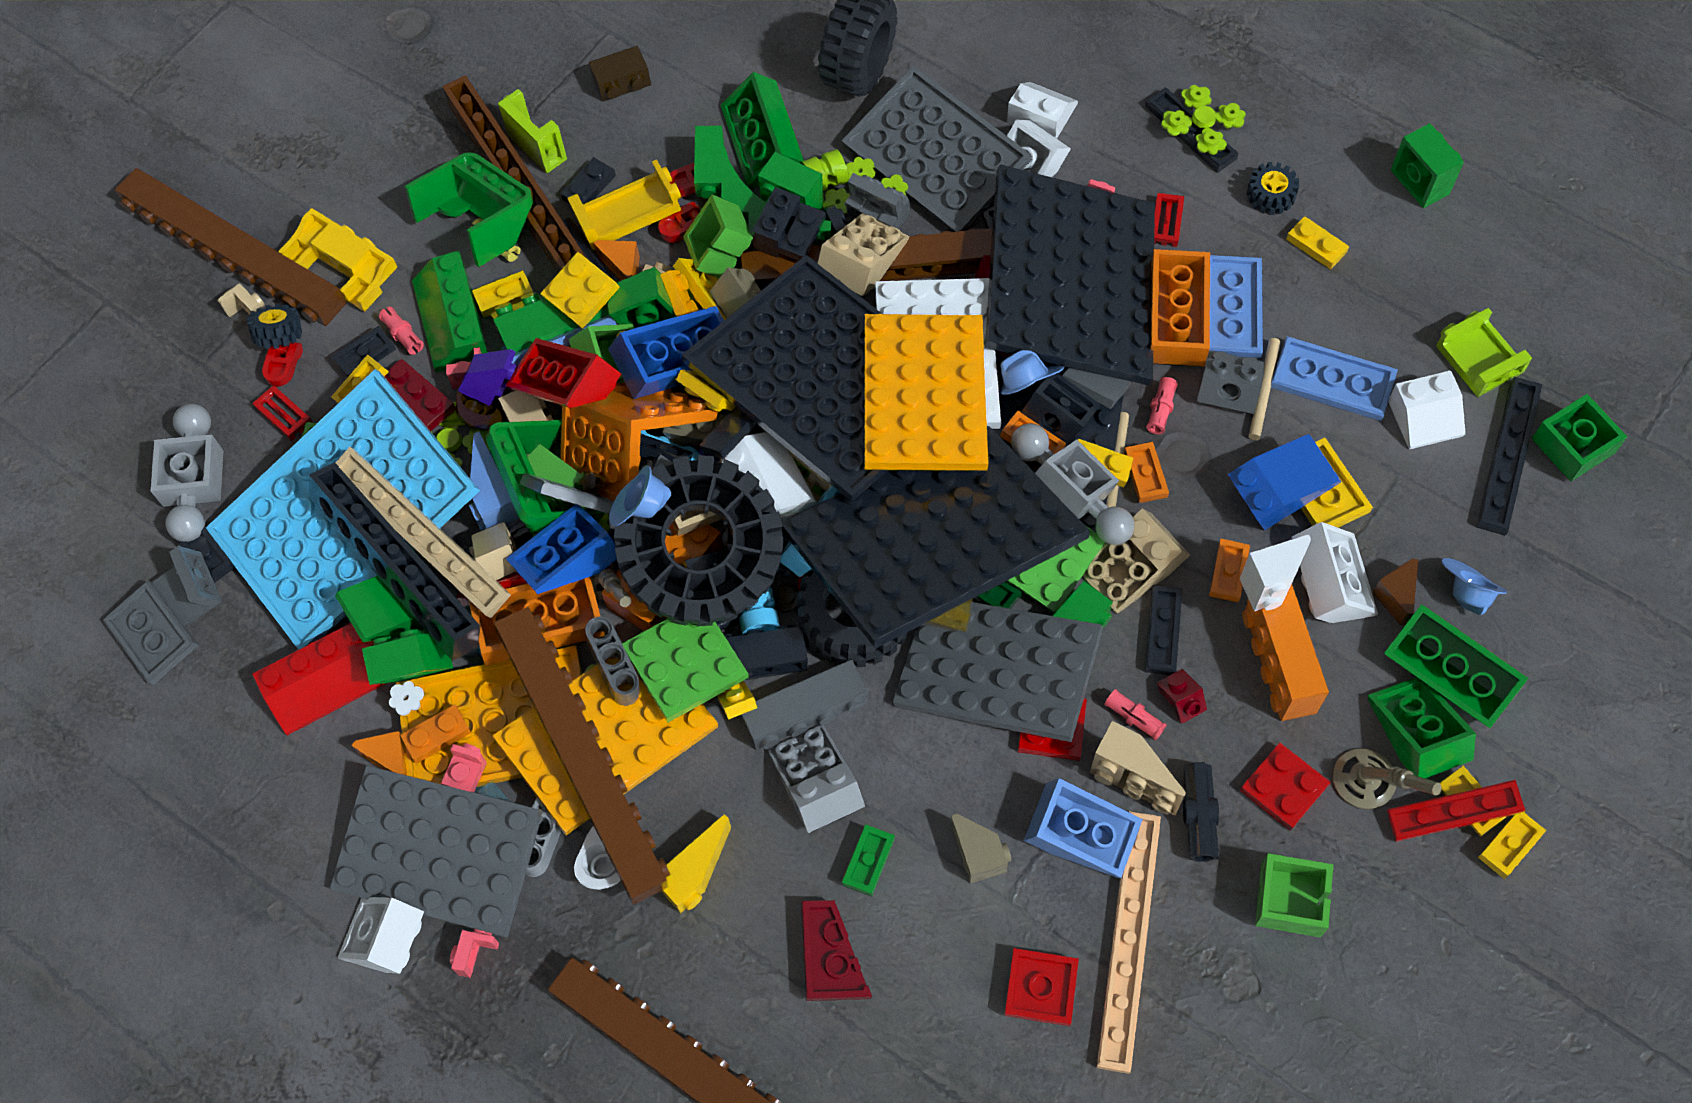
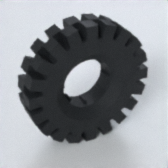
(725, 588)

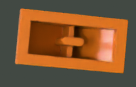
(619, 257)
(383, 751)

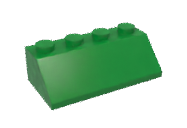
(759, 125)
(448, 311)
(533, 319)
(1456, 666)

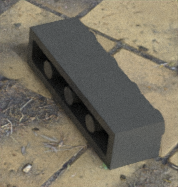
(805, 704)

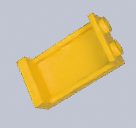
(628, 207)

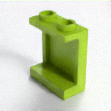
(540, 144)
(1481, 353)

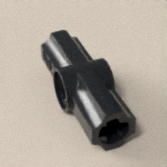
(1200, 812)

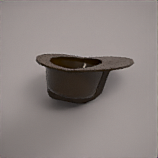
(477, 414)

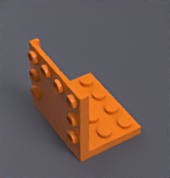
(607, 432)

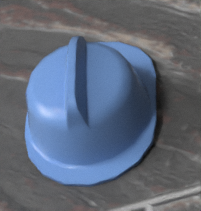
(1023, 370)
(639, 498)
(1472, 588)

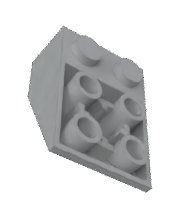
(816, 778)

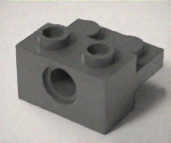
(867, 192)
(1231, 381)

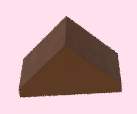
(1398, 591)

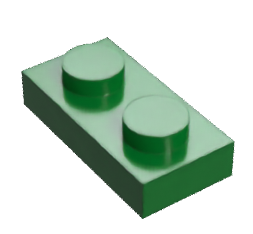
(868, 860)

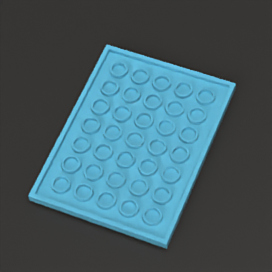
(286, 542)

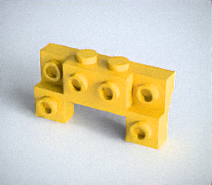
(344, 251)

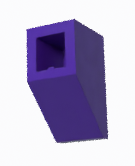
(486, 375)

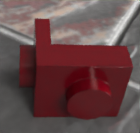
(1183, 694)

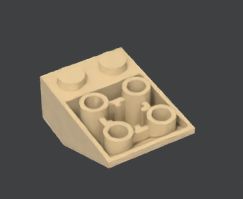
(862, 252)
(1132, 568)
(1133, 766)

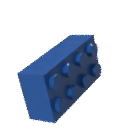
(653, 353)

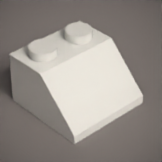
(1041, 106)
(1045, 149)
(1428, 409)
(1272, 571)
(381, 934)

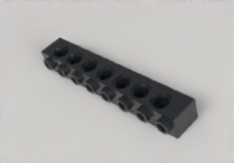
(394, 561)

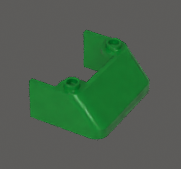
(482, 188)
(509, 447)

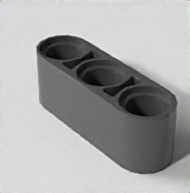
(612, 647)

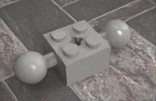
(187, 471)
(1076, 480)

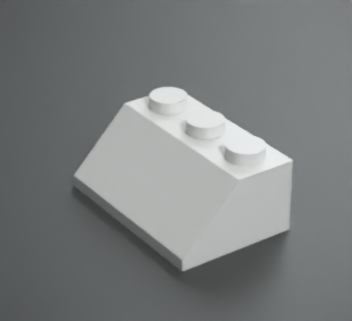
(776, 471)
(1335, 575)

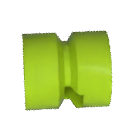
(831, 166)

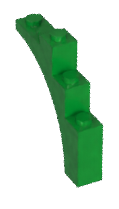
(717, 177)

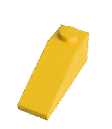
(694, 866)

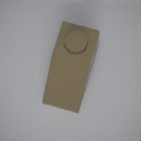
(979, 849)

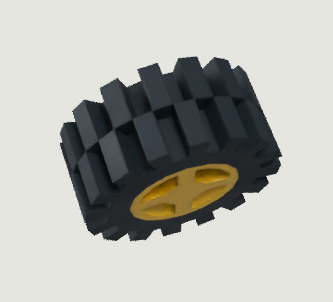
(1283, 190)
(274, 326)

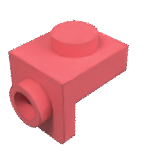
(465, 953)

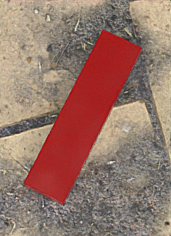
(1456, 810)

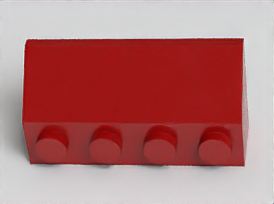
(563, 375)
(316, 679)

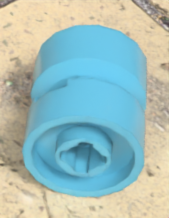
(761, 615)

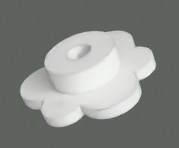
(401, 692)

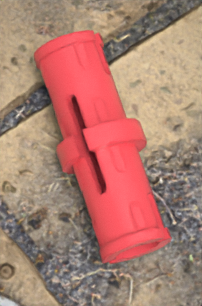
(401, 330)
(1162, 405)
(1135, 714)

